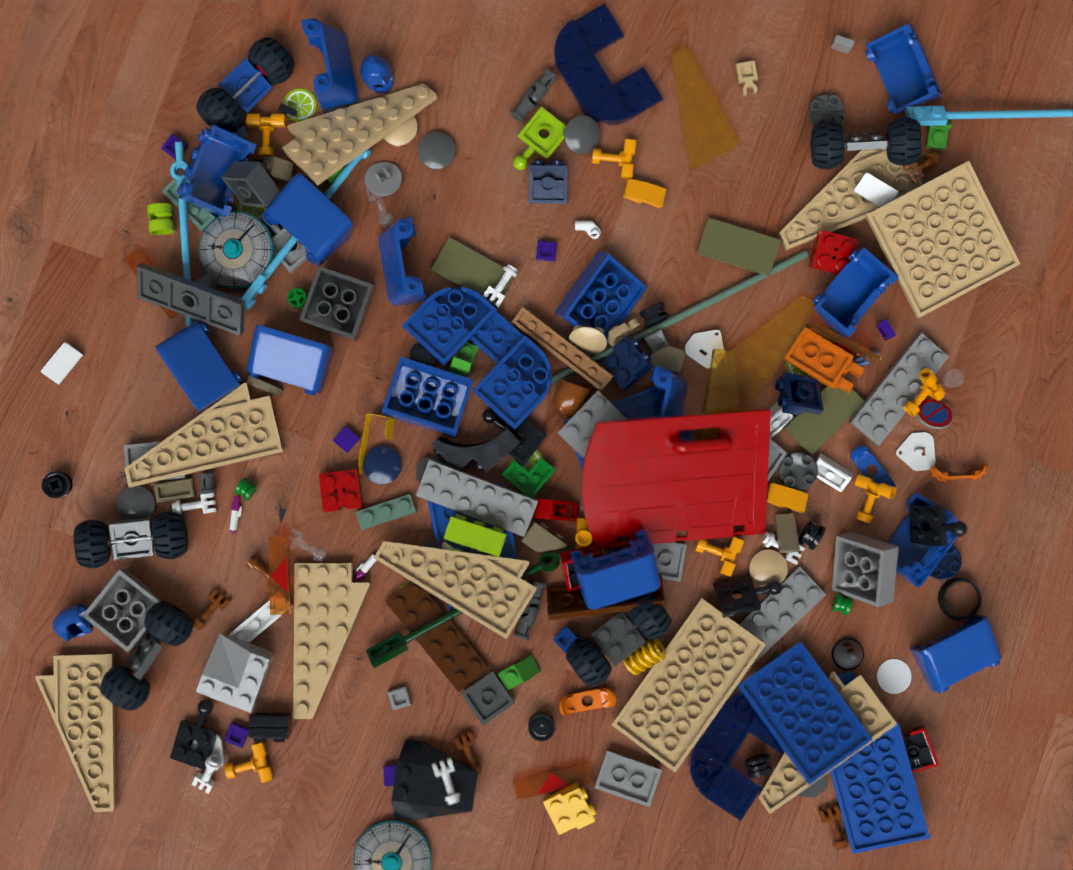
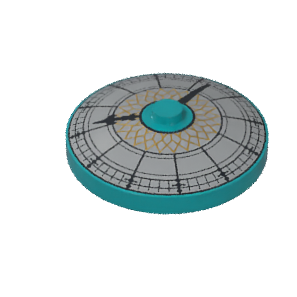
(236, 249)
(392, 847)

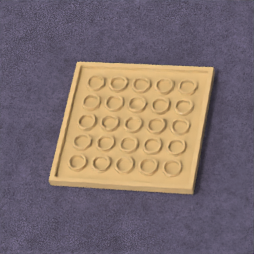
(942, 239)

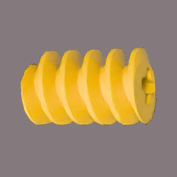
(646, 657)

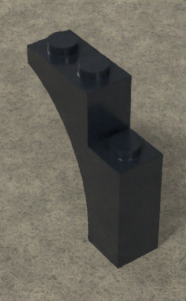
(485, 453)

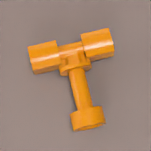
(266, 125)
(624, 158)
(929, 388)
(874, 491)
(582, 536)
(727, 554)
(258, 763)

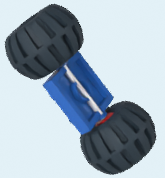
(246, 85)

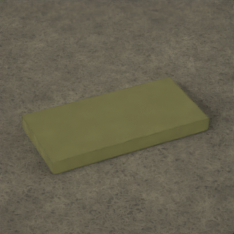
(738, 247)
(469, 269)
(813, 429)

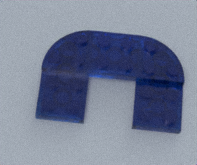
(585, 77)
(717, 747)

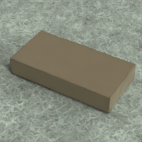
(174, 490)
(786, 533)

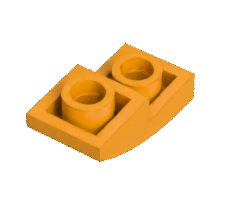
(644, 192)
(787, 497)

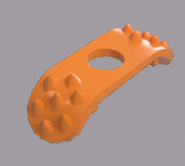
(944, 476)
(601, 697)

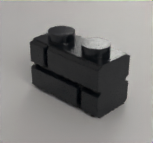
(269, 726)

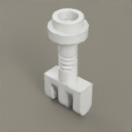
(509, 271)
(178, 507)
(769, 539)
(212, 763)
(444, 771)

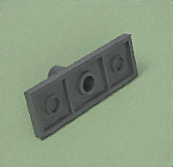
(190, 298)

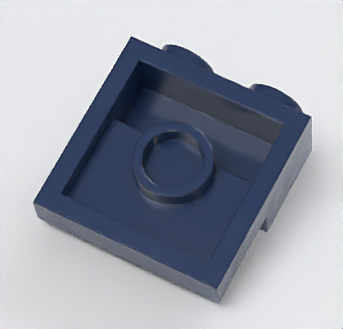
(548, 182)
(627, 362)
(799, 394)

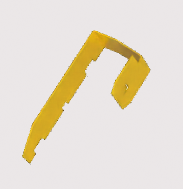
(388, 434)

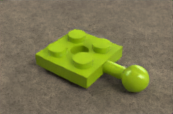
(543, 146)

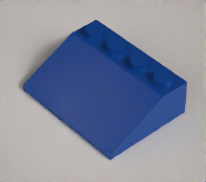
(601, 295)
(427, 397)

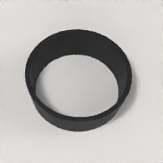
(942, 595)

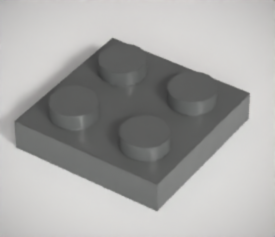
(487, 698)

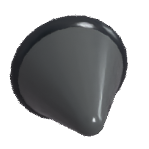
(848, 654)

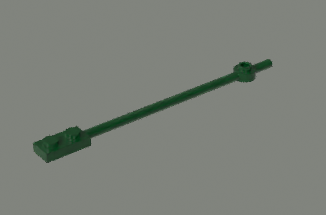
(397, 643)

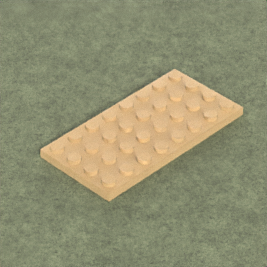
(688, 685)

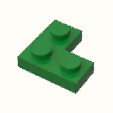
(530, 481)

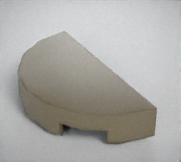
(264, 386)

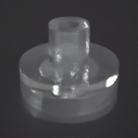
(953, 378)

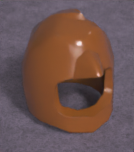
(570, 396)

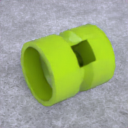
(160, 219)

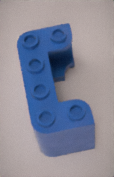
(210, 161)
(618, 574)

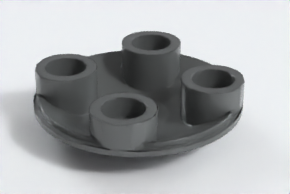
(826, 108)
(582, 134)
(436, 150)
(798, 470)
(135, 503)

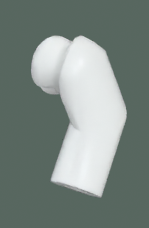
(590, 227)

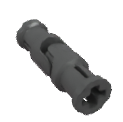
(535, 93)
(529, 615)

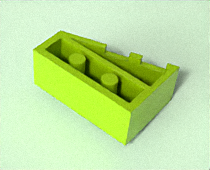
(475, 535)

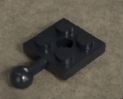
(533, 435)
(936, 518)
(744, 586)
(203, 736)

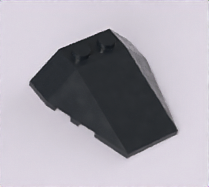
(421, 794)

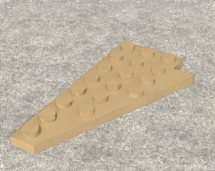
(338, 137)
(837, 202)
(220, 436)
(475, 584)
(323, 619)
(85, 722)
(786, 780)

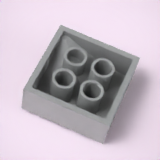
(581, 425)
(865, 569)
(122, 609)
(235, 672)

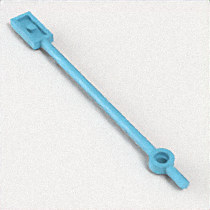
(938, 116)
(180, 164)
(259, 284)

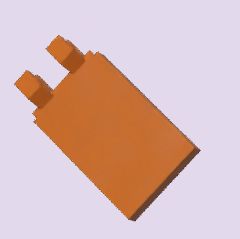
(823, 360)

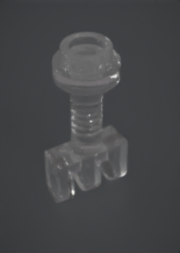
(384, 219)
(319, 554)

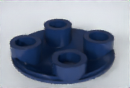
(382, 465)
(949, 565)

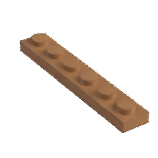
(562, 349)

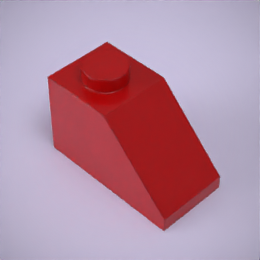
(556, 510)

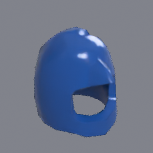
(376, 71)
(71, 623)

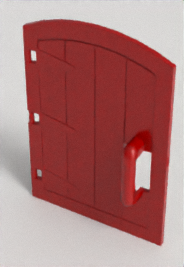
(652, 480)

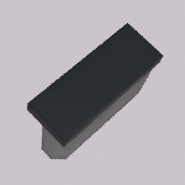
(288, 111)

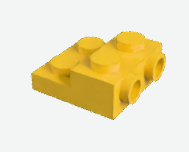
(569, 808)

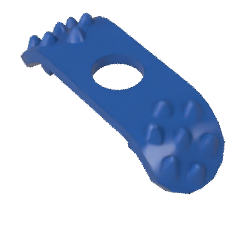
(863, 458)

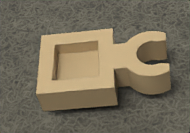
(747, 74)
(619, 332)

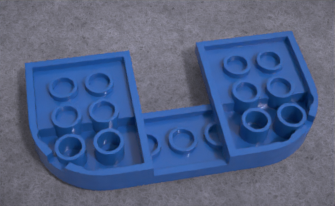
(461, 315)

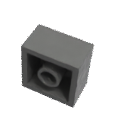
(250, 183)

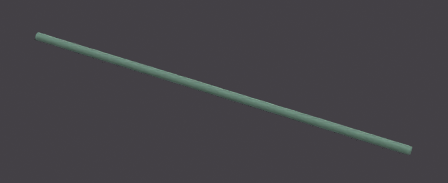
(692, 310)

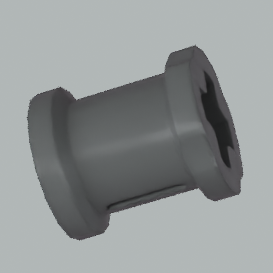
(207, 483)

